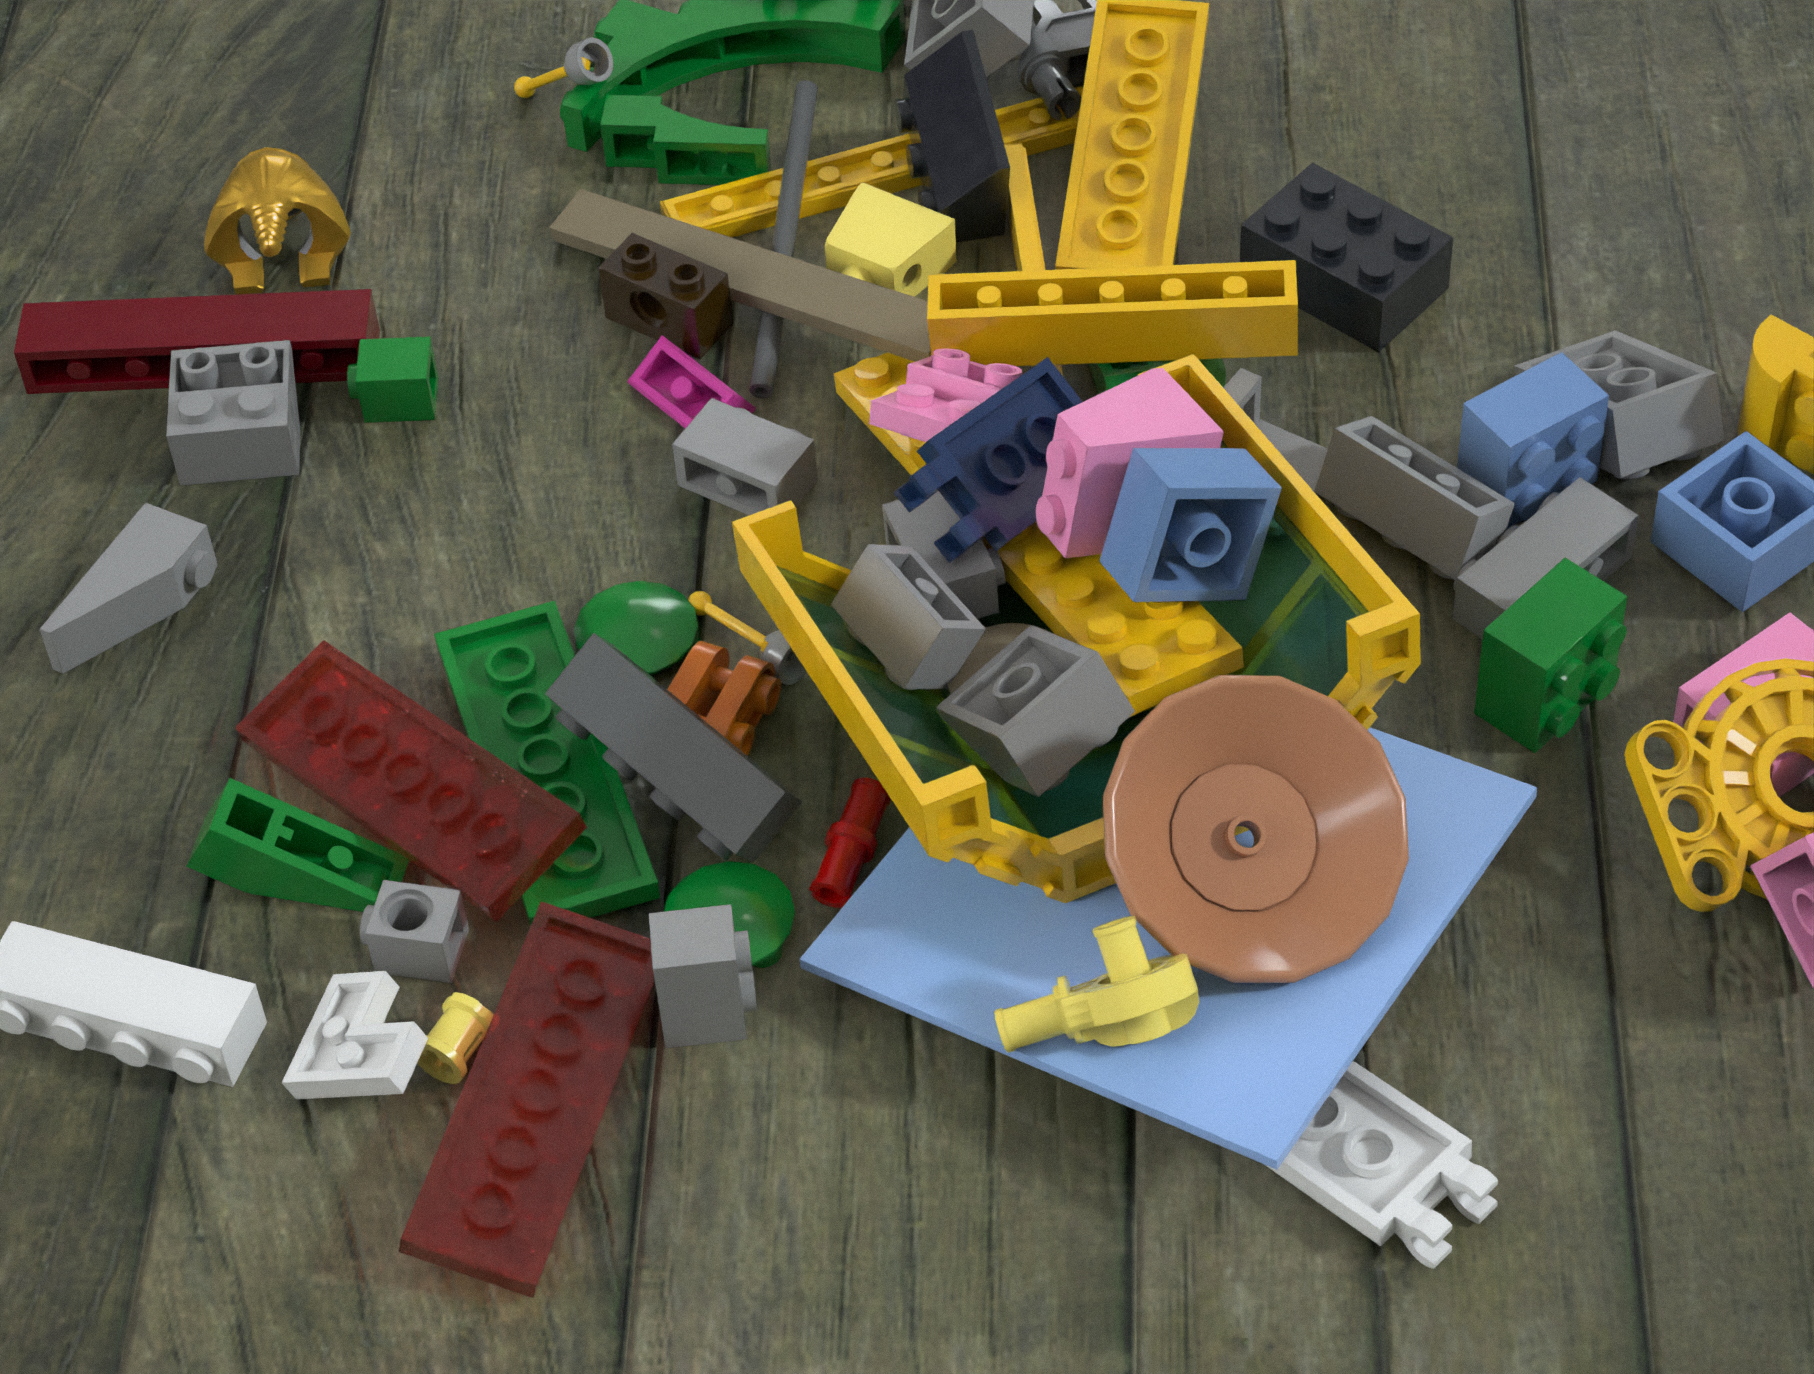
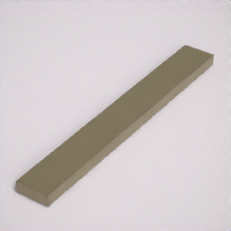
(759, 276)

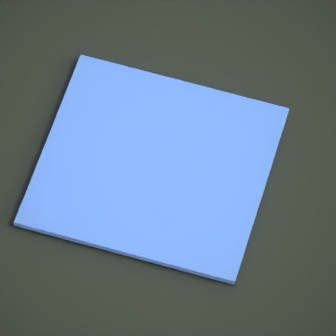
(1254, 1053)

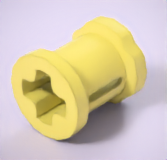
(455, 1038)

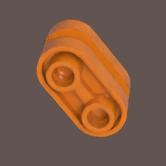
(725, 697)

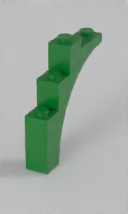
(667, 49)

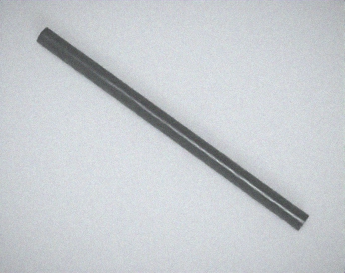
(785, 230)

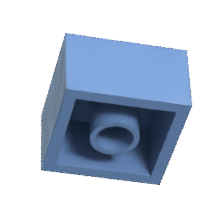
(1534, 434)
(1738, 521)
(1189, 524)

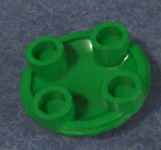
(643, 621)
(757, 902)

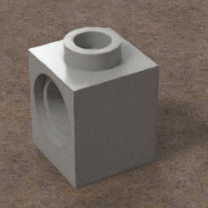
(415, 930)

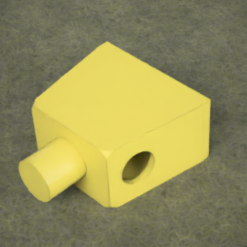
(890, 241)

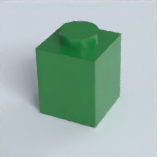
(395, 379)

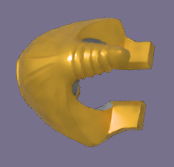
(271, 189)

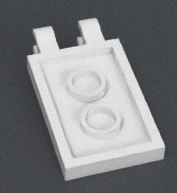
(1388, 1166)

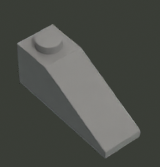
(134, 584)

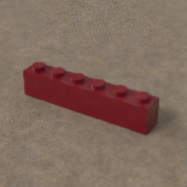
(131, 340)

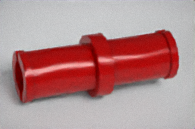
(850, 843)

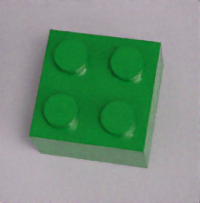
(1550, 655)

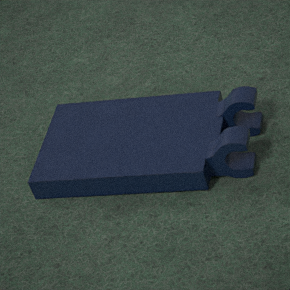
(993, 461)

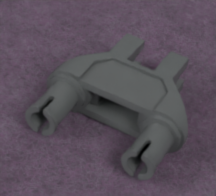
(1057, 55)

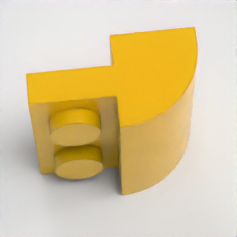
(1781, 392)

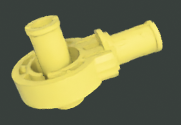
(1123, 1007)

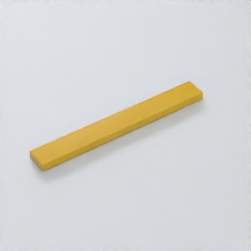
(832, 179)

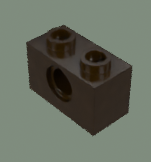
(666, 295)

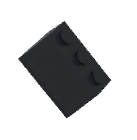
(956, 139)

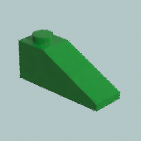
(289, 853)

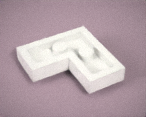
(350, 1046)

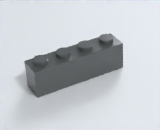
(672, 749)

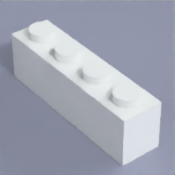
(127, 1005)

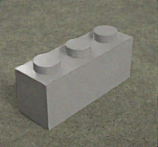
(1411, 496)
(1573, 524)

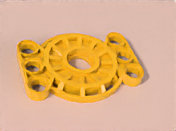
(1728, 778)

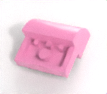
(939, 393)

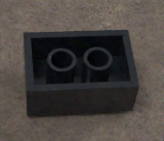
(1355, 255)

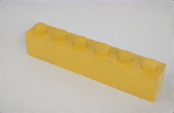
(1117, 313)

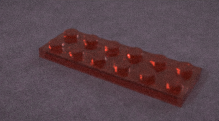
(411, 779)
(533, 1102)

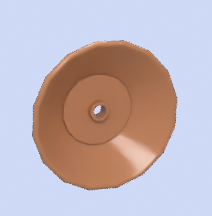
(1307, 789)

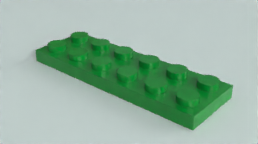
(499, 688)

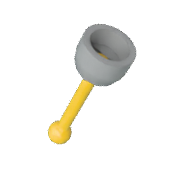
(578, 60)
(773, 646)

